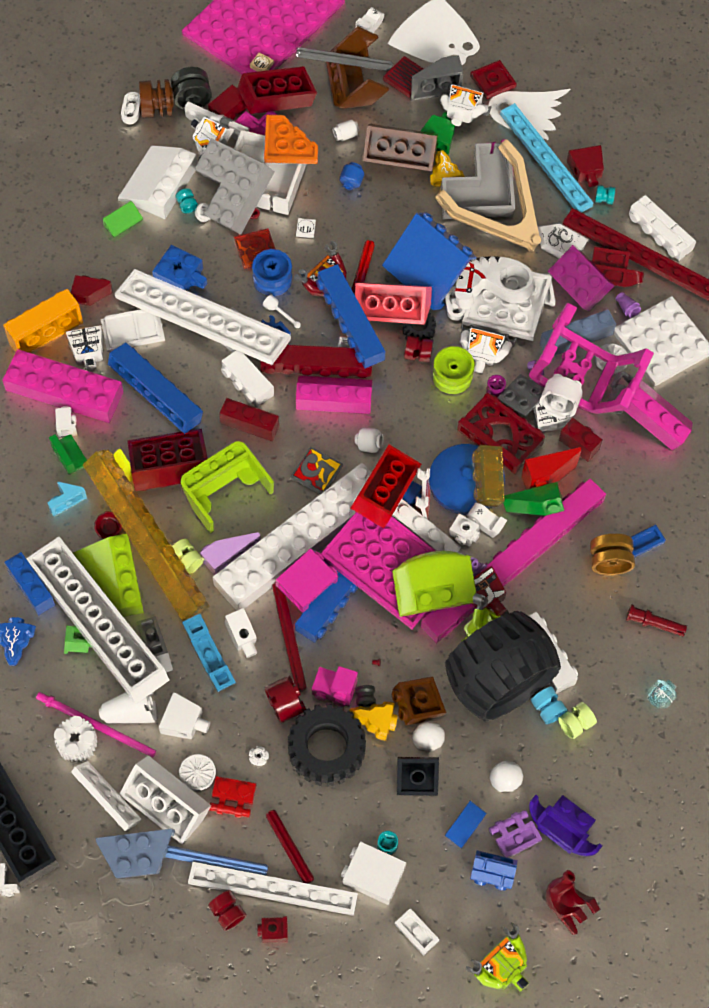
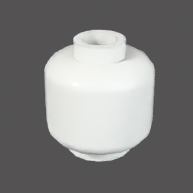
(369, 440)

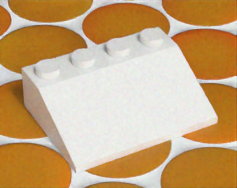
(159, 179)

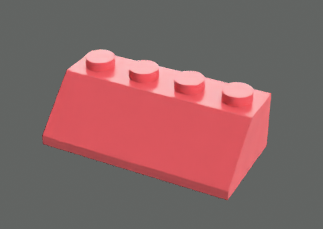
(394, 302)

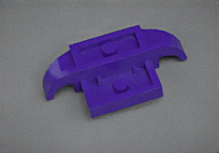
(565, 825)

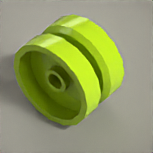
(453, 370)

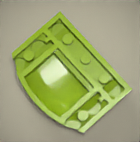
(434, 582)

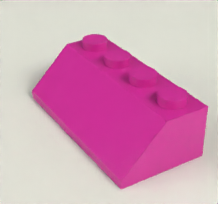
(333, 394)
(659, 416)

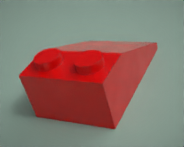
(549, 467)

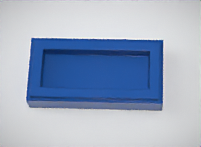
(647, 540)

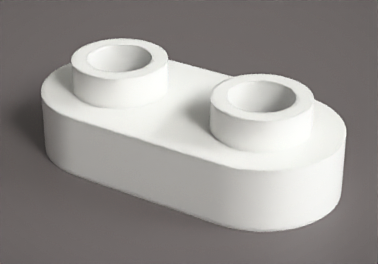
(130, 109)
(451, 306)

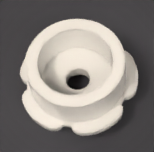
(262, 759)

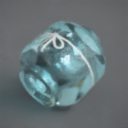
(662, 694)

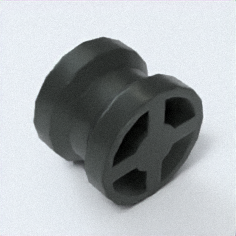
(365, 695)

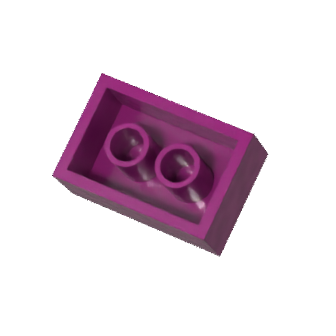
(580, 278)

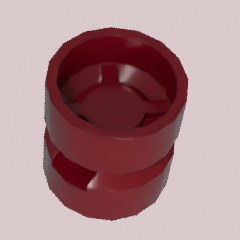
(412, 349)
(227, 910)

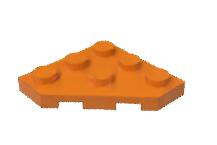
(287, 143)

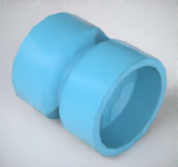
(547, 703)

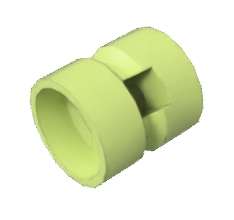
(190, 558)
(577, 720)

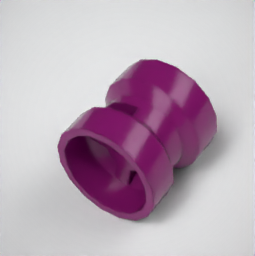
(496, 382)

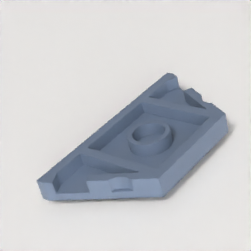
(136, 852)

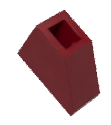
(90, 290)

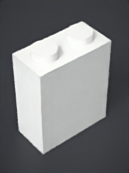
(373, 872)

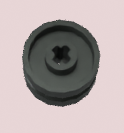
(191, 86)

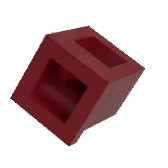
(278, 935)

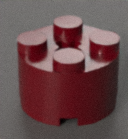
(285, 699)

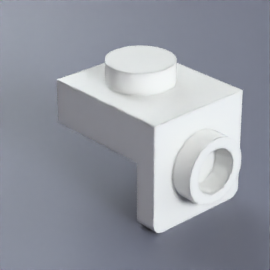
(5, 888)

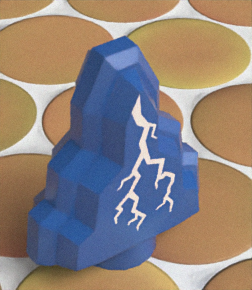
(14, 638)

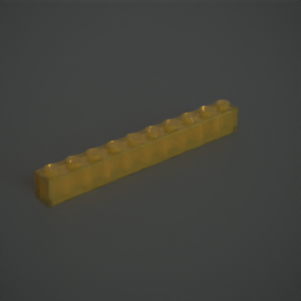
(145, 535)

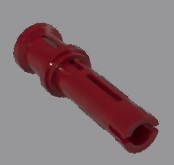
(647, 618)

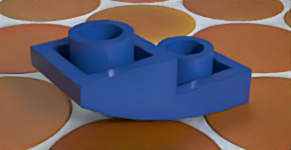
(465, 824)

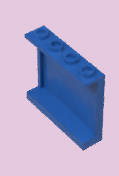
(428, 257)

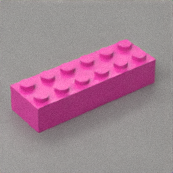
(63, 385)

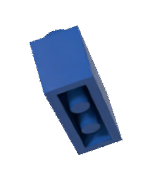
(29, 583)

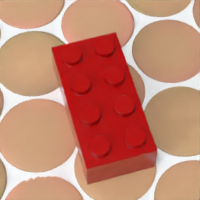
(386, 486)

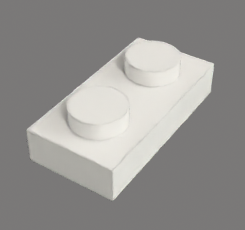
(417, 931)

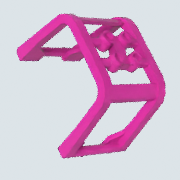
(639, 359)

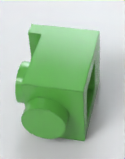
(75, 641)

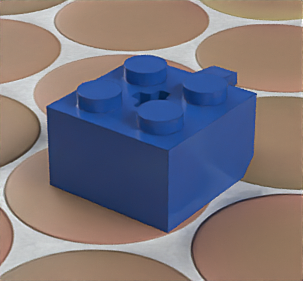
(180, 269)

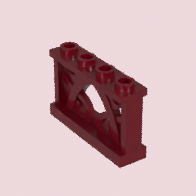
(506, 416)

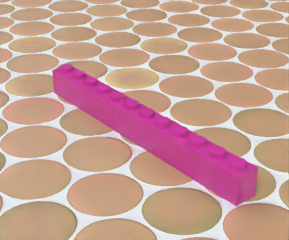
(522, 552)

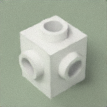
(465, 530)

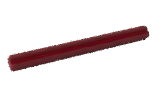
(289, 638)

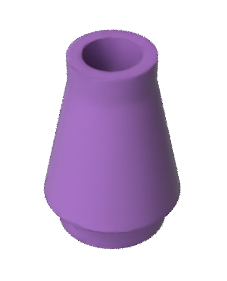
(628, 305)

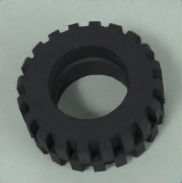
(326, 719)

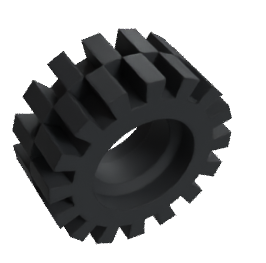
(428, 333)

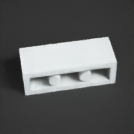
(247, 378)

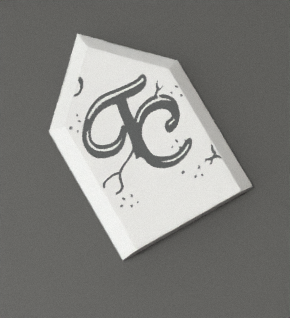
(559, 238)

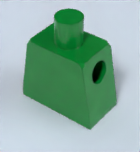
(444, 129)

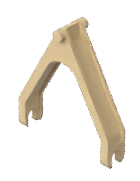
(522, 234)

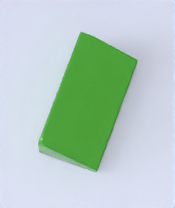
(122, 219)

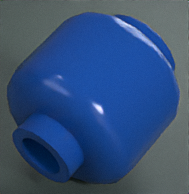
(351, 176)

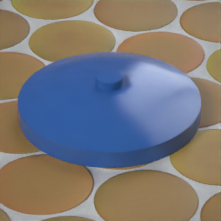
(453, 480)

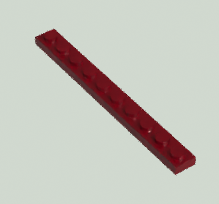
(638, 253)

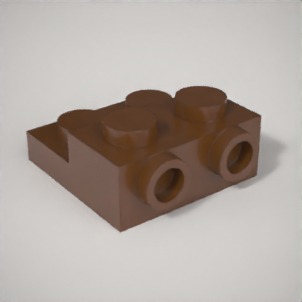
(418, 700)

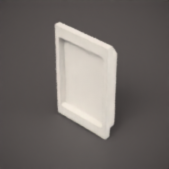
(132, 327)

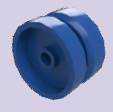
(272, 272)

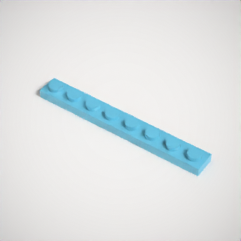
(546, 158)

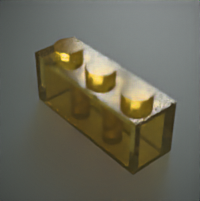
(488, 475)

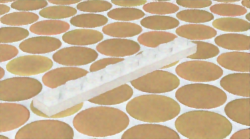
(273, 888)

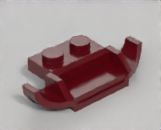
(614, 266)

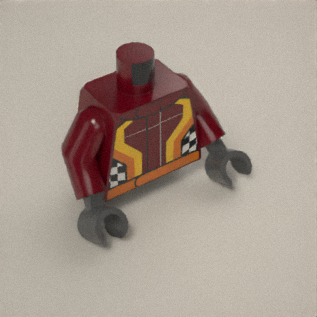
(309, 280)

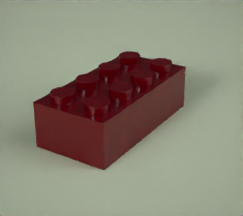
(277, 90)

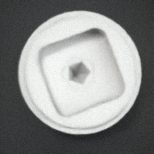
(200, 211)

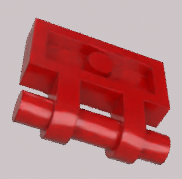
(234, 791)

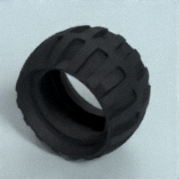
(502, 665)

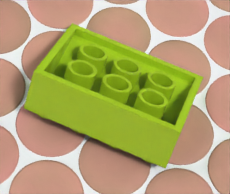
(114, 571)

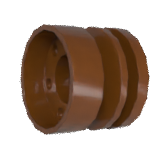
(155, 98)

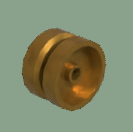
(612, 554)

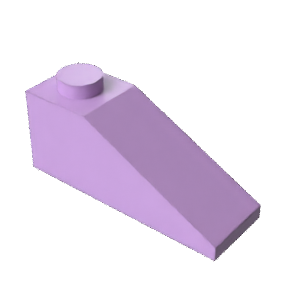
(225, 551)

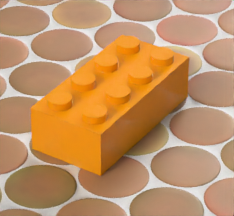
(44, 322)

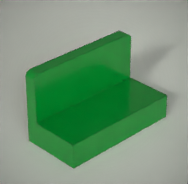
(68, 453)

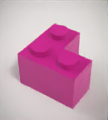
(335, 686)

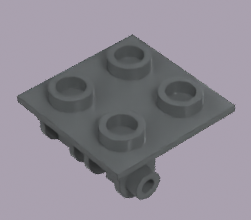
(522, 395)

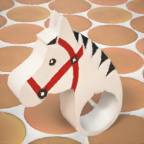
(488, 274)

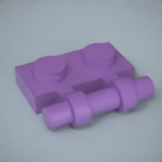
(518, 839)

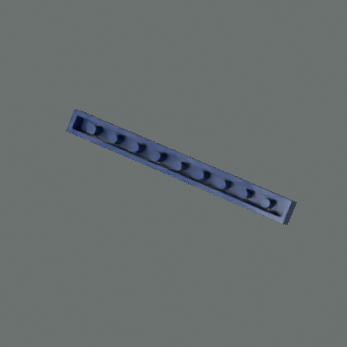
(325, 607)

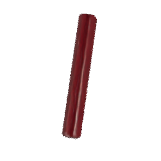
(289, 847)

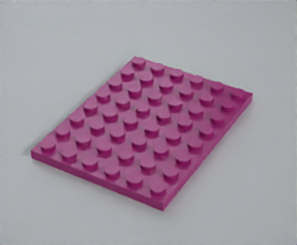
(243, 28)

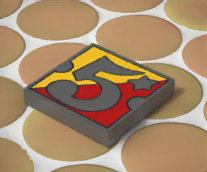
(316, 470)

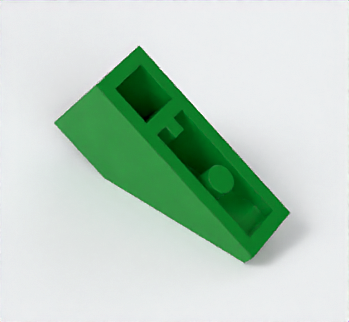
(536, 501)

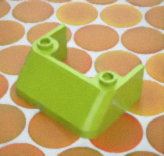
(218, 471)

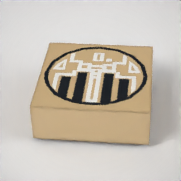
(261, 63)

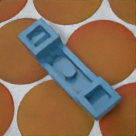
(208, 653)

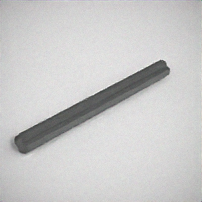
(341, 58)

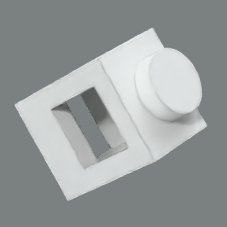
(65, 422)

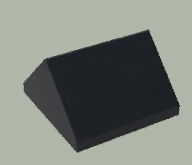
(417, 776)

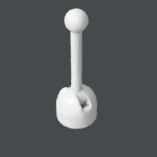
(271, 303)

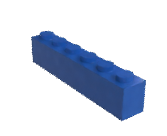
(351, 316)
(155, 387)

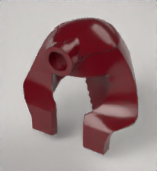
(563, 895)

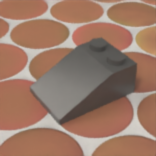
(437, 78)

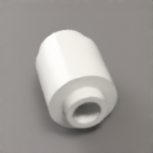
(346, 130)

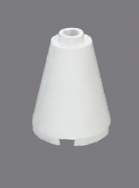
(124, 710)

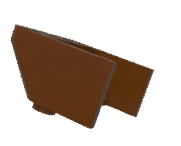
(347, 80)

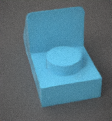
(70, 496)

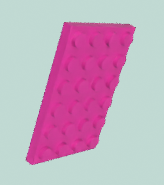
(370, 554)

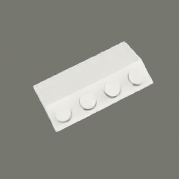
(164, 799)

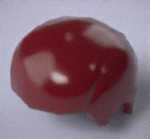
(107, 525)

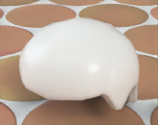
(428, 736)
(506, 776)

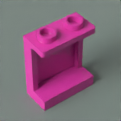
(306, 579)

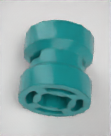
(605, 194)
(186, 200)
(389, 840)

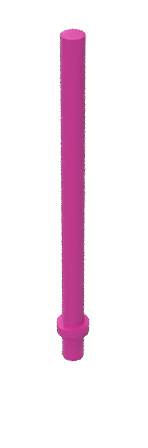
(51, 702)

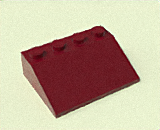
(165, 458)

